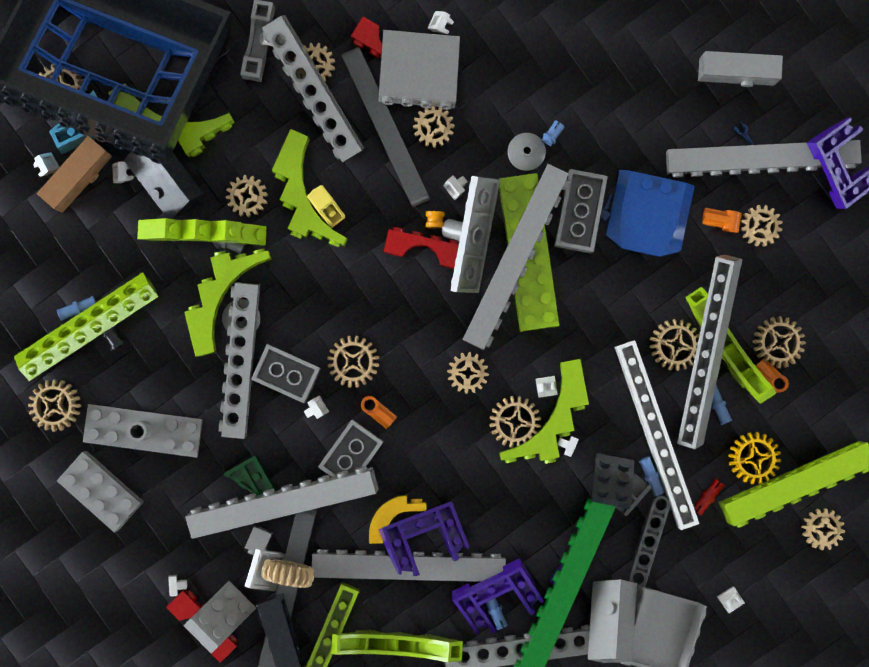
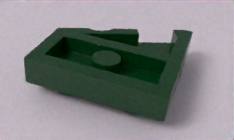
(251, 476)

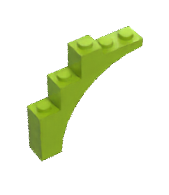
(193, 132)
(290, 166)
(201, 230)
(226, 270)
(737, 360)
(571, 395)
(397, 644)

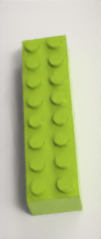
(535, 292)
(796, 484)

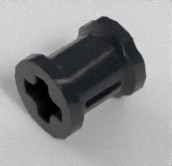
(113, 338)

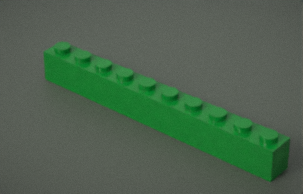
(566, 585)

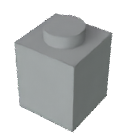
(258, 539)

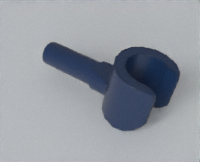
(744, 131)
(604, 212)

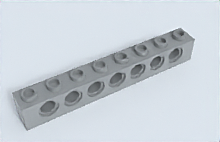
(313, 77)
(226, 426)
(510, 642)

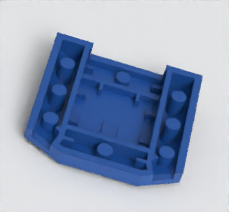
(649, 213)

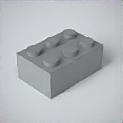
(286, 373)
(351, 450)
(220, 617)

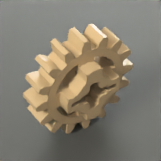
(316, 55)
(445, 131)
(249, 187)
(765, 232)
(468, 363)
(823, 521)

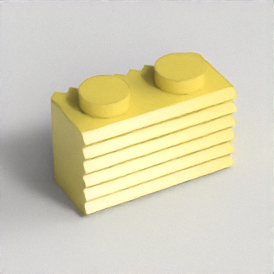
(326, 206)

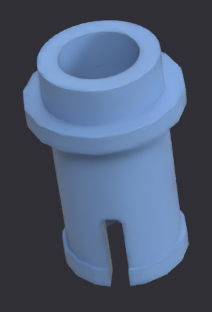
(551, 135)

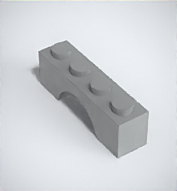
(256, 54)

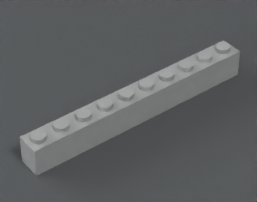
(752, 159)
(514, 259)
(709, 351)
(282, 502)
(431, 567)

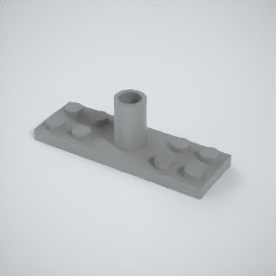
(473, 234)
(161, 431)

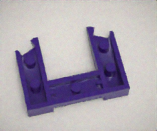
(825, 147)
(440, 517)
(513, 577)

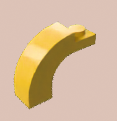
(389, 511)

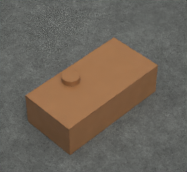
(74, 174)

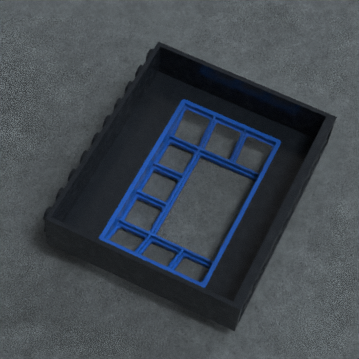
(170, 26)

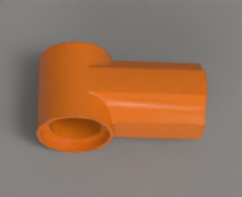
(727, 219)
(771, 374)
(379, 412)

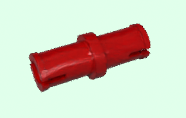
(708, 496)

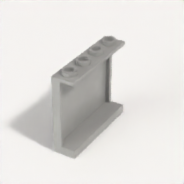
(419, 69)
(665, 629)

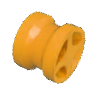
(435, 219)

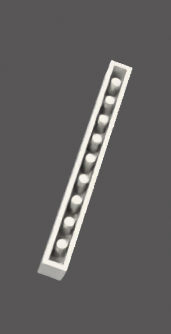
(656, 435)

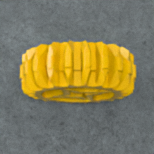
(751, 450)

